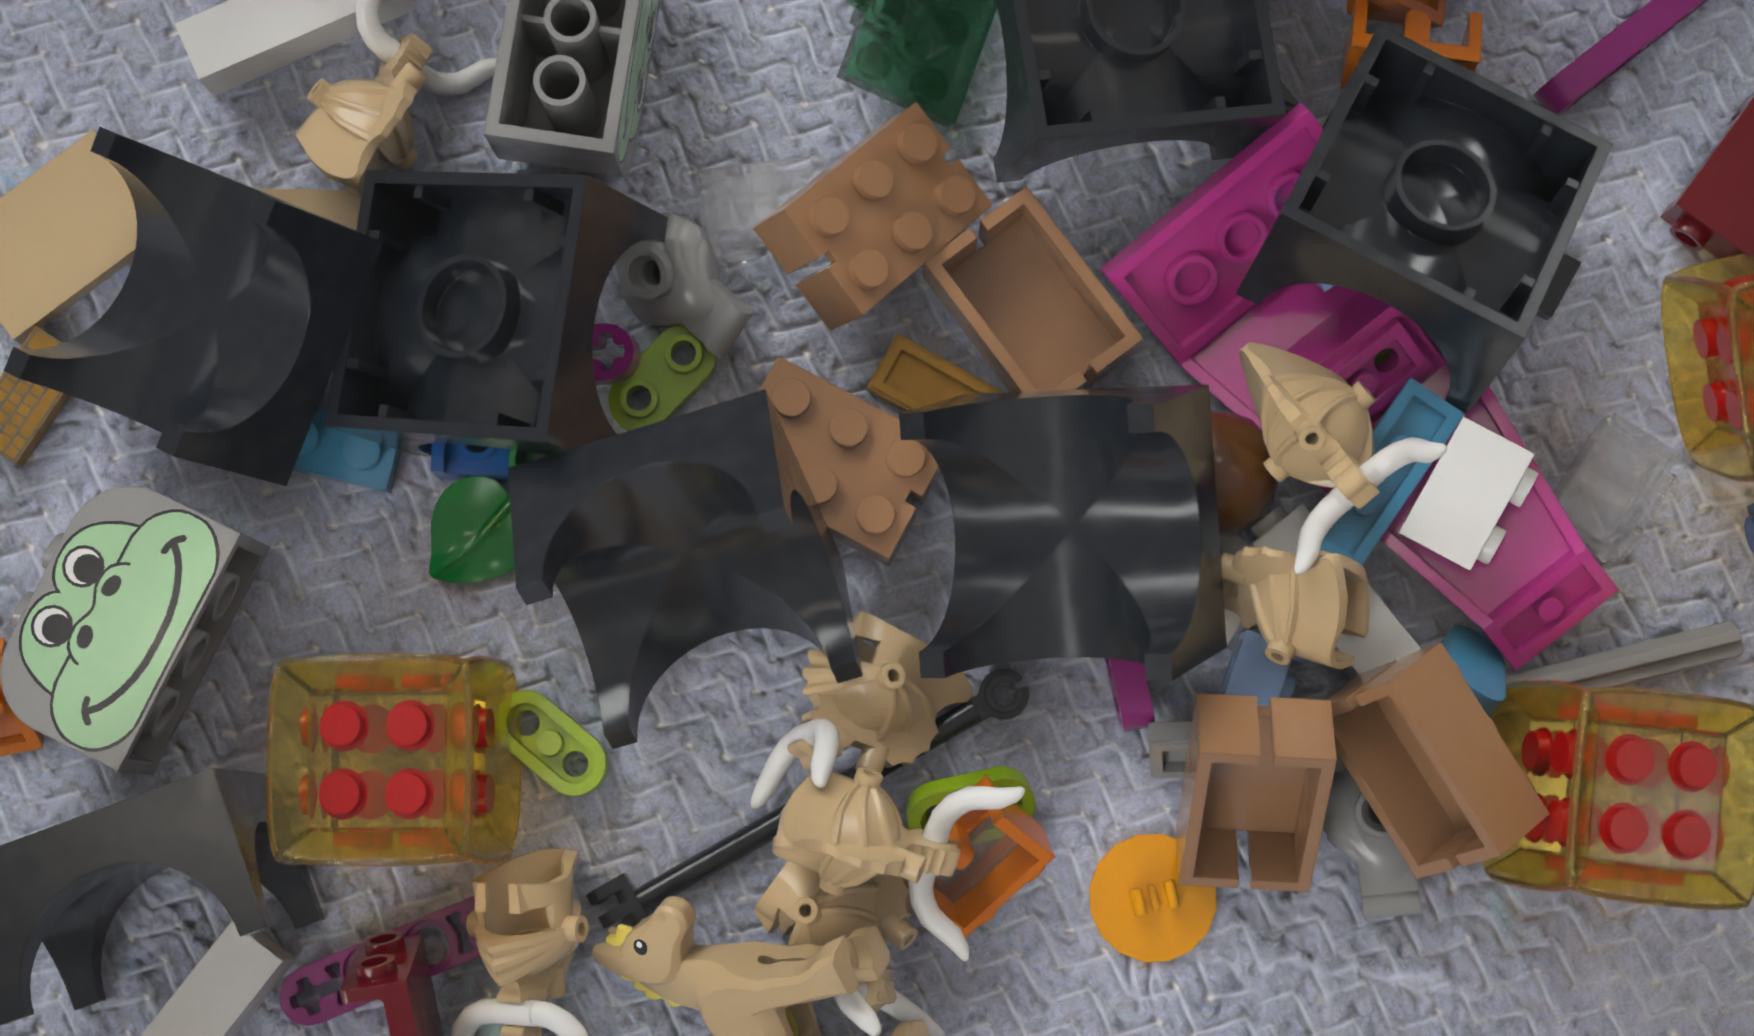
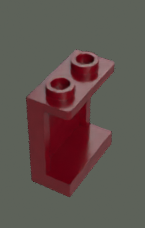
(1719, 199)
(399, 976)

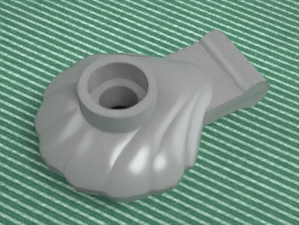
(682, 286)
(1354, 829)

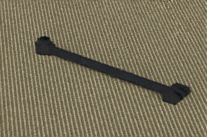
(637, 902)

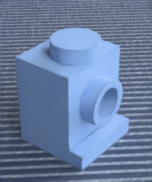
(1254, 674)

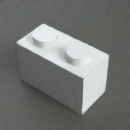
(1468, 495)

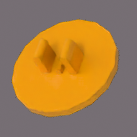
(1143, 906)

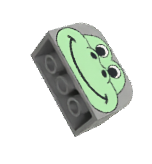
(571, 83)
(125, 624)

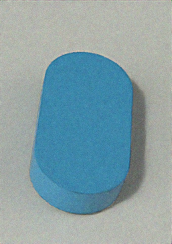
(1480, 665)

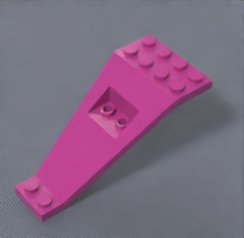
(1184, 288)

